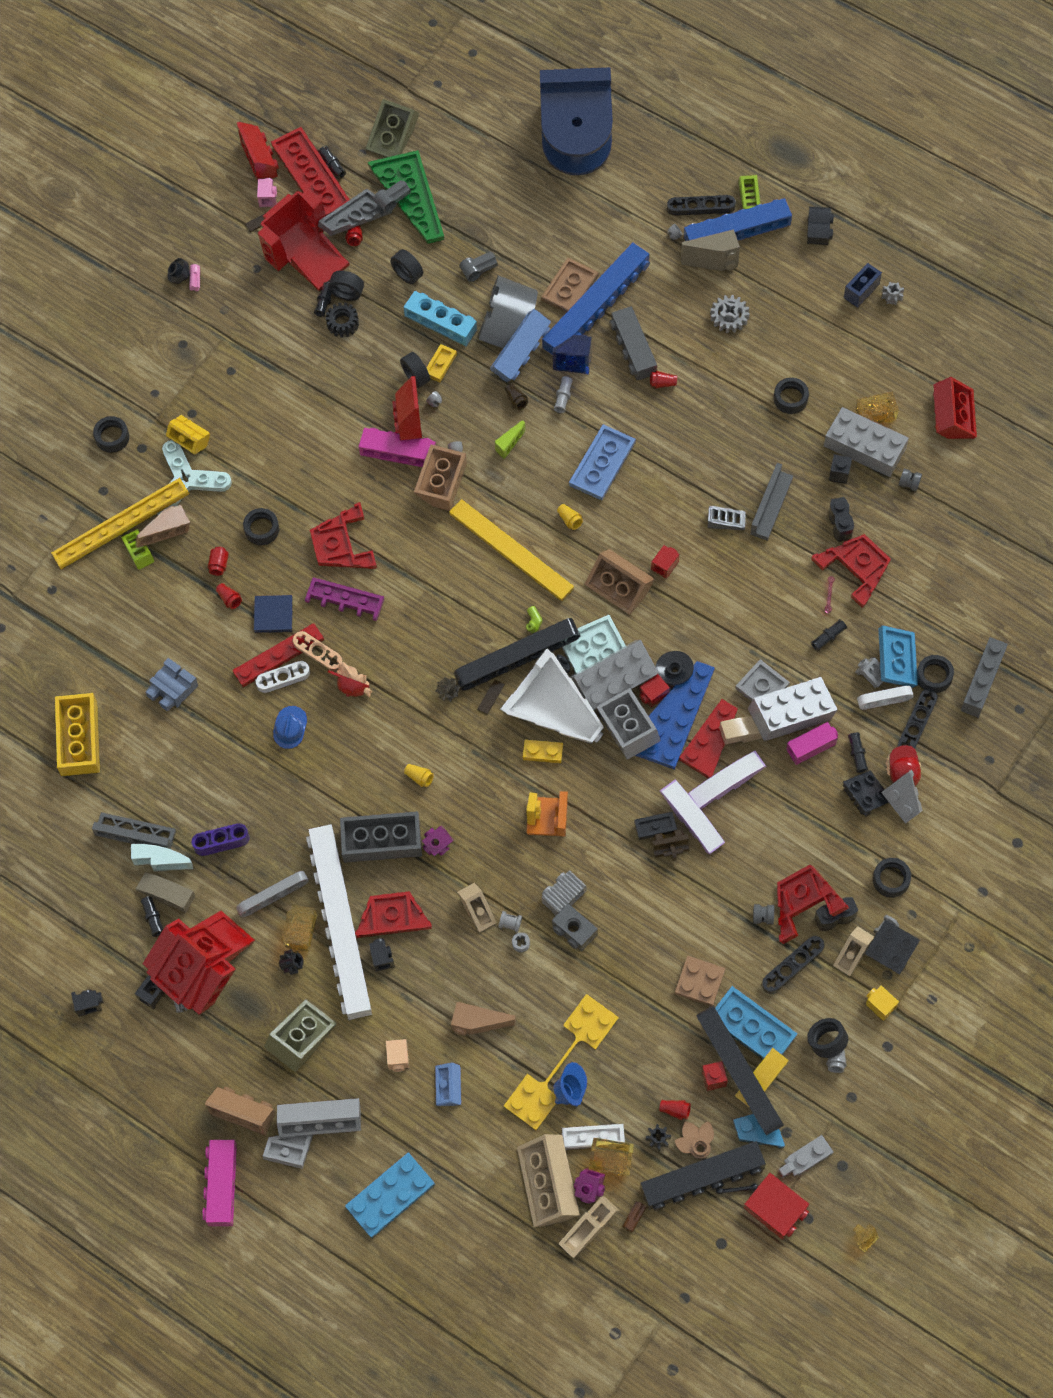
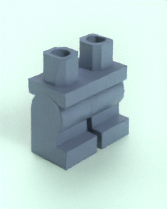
(172, 684)

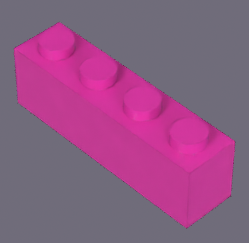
(389, 447)
(221, 1183)

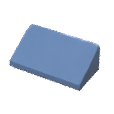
(448, 1084)

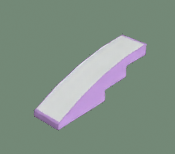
(727, 779)
(692, 816)

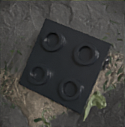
(866, 792)
(892, 947)

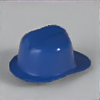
(290, 727)
(571, 1085)

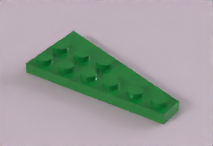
(419, 204)

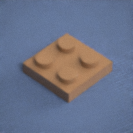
(700, 981)

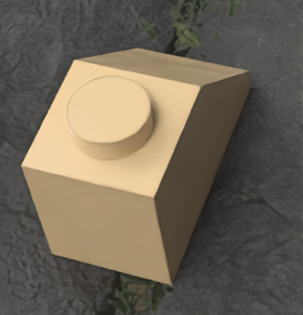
(477, 907)
(853, 951)

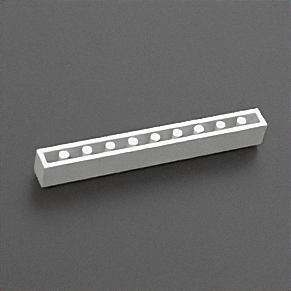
(340, 922)

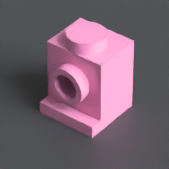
(266, 193)

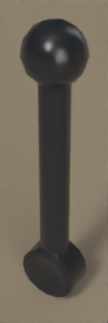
(753, 1187)

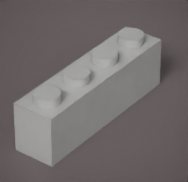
(319, 1117)

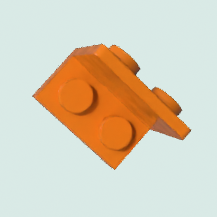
(552, 817)

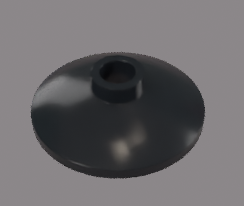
(675, 661)

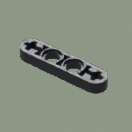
(701, 208)
(916, 722)
(793, 965)

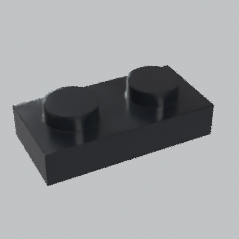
(656, 824)

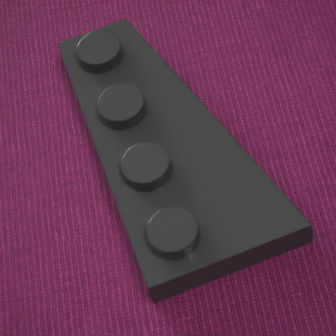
(352, 214)

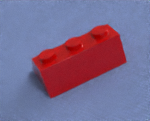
(257, 151)
(954, 409)
(407, 411)

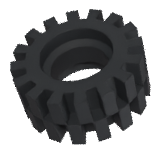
(342, 310)

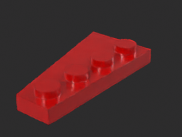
(707, 745)

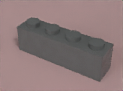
(633, 343)
(984, 677)

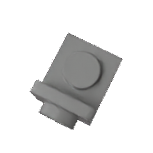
(870, 670)

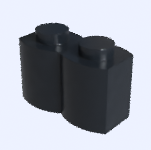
(819, 225)
(841, 519)
(827, 922)

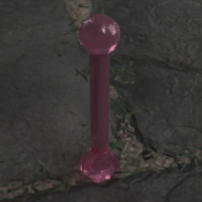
(828, 608)

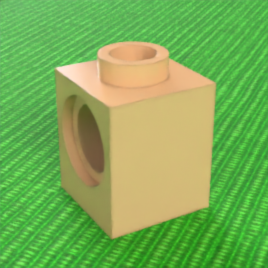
(397, 1055)

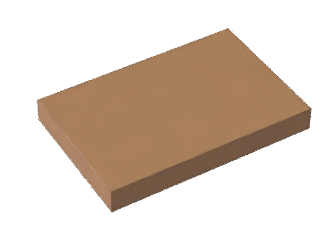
(569, 285)

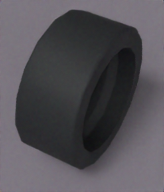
(406, 266)
(346, 285)
(414, 366)
(791, 408)
(115, 446)
(254, 515)
(939, 661)
(894, 863)
(822, 1027)

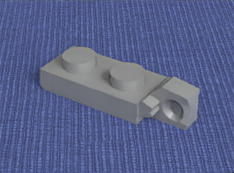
(806, 1157)

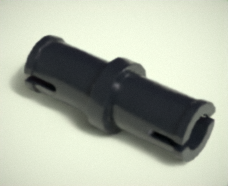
(332, 162)
(324, 300)
(828, 635)
(858, 752)
(152, 916)

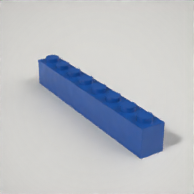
(598, 297)

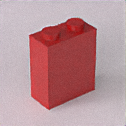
(777, 1206)

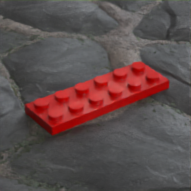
(309, 169)

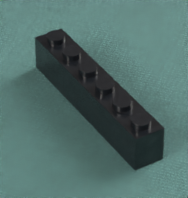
(702, 1176)

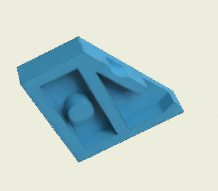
(750, 1131)

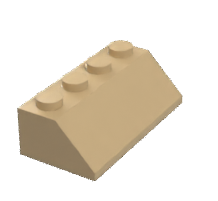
(548, 1180)

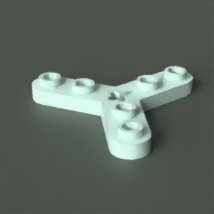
(196, 478)

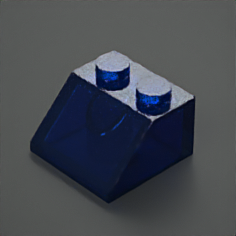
(573, 355)

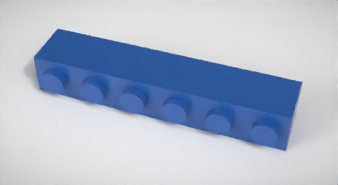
(744, 222)

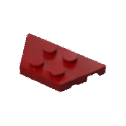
(392, 915)

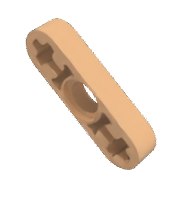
(302, 648)

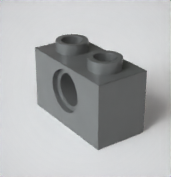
(570, 917)

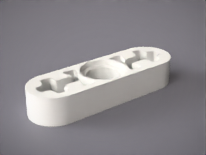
(285, 669)
(885, 697)

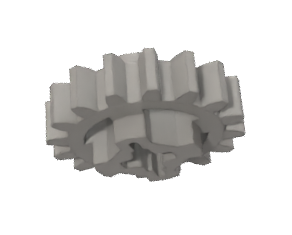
(729, 313)

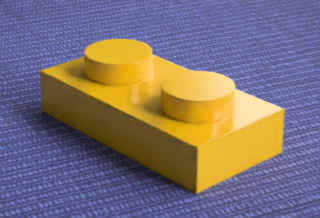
(441, 362)
(542, 751)
(533, 809)

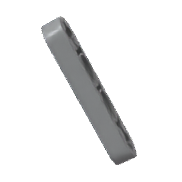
(272, 894)

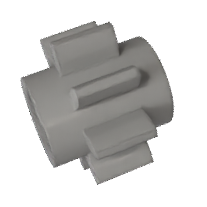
(892, 293)

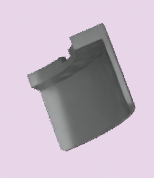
(508, 306)

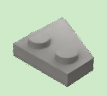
(904, 797)
(288, 1150)

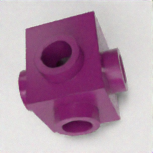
(444, 840)
(589, 1186)

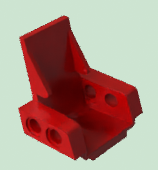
(293, 237)
(195, 961)

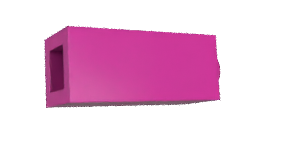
(812, 743)

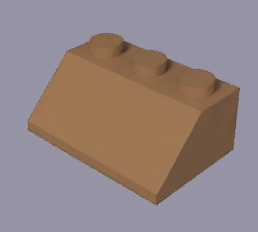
(441, 477)
(619, 581)
(241, 1110)

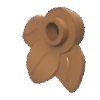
(696, 1137)

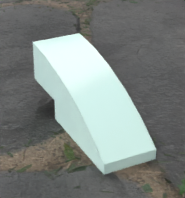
(159, 857)

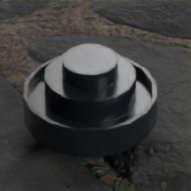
(178, 271)

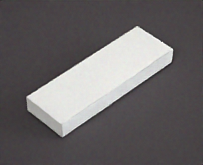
(583, 1136)

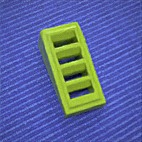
(744, 180)
(507, 441)
(142, 559)

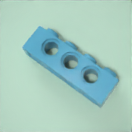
(446, 326)

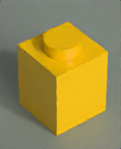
(881, 1002)

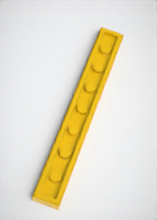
(120, 523)
(511, 550)

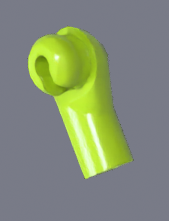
(535, 621)

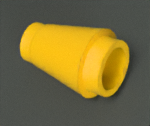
(570, 517)
(420, 775)

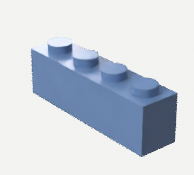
(520, 345)

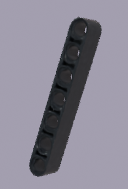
(516, 654)
(740, 1070)

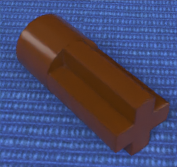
(634, 1216)

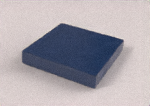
(273, 613)

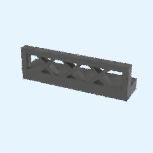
(771, 503)
(132, 836)

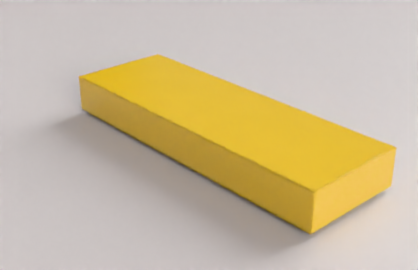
(767, 1071)

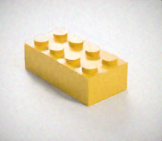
(77, 734)

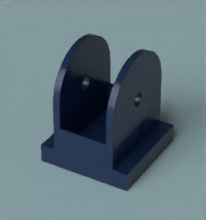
(576, 118)

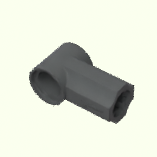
(388, 198)
(473, 268)

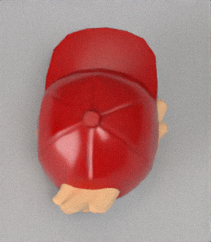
(350, 682)
(901, 761)

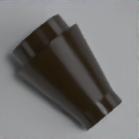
(517, 398)

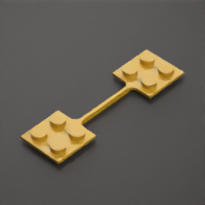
(533, 1099)

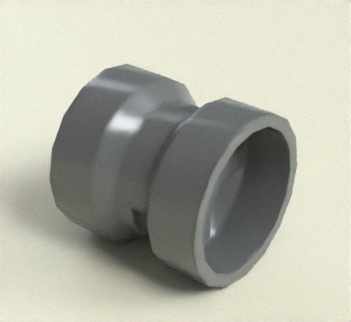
(910, 479)
(763, 914)

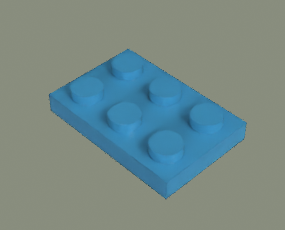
(897, 656)

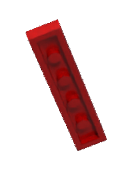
(274, 657)

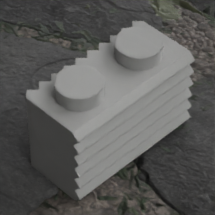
(565, 891)

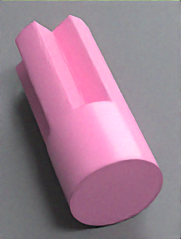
(194, 272)

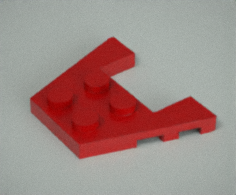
(333, 542)
(862, 559)
(799, 894)

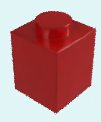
(665, 561)
(653, 691)
(714, 1076)

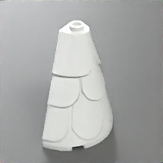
(554, 702)

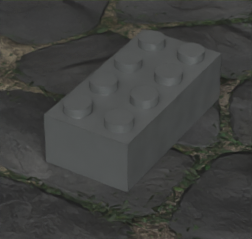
(380, 837)

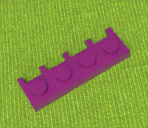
(345, 597)

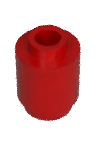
(218, 561)

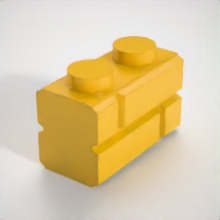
(188, 434)

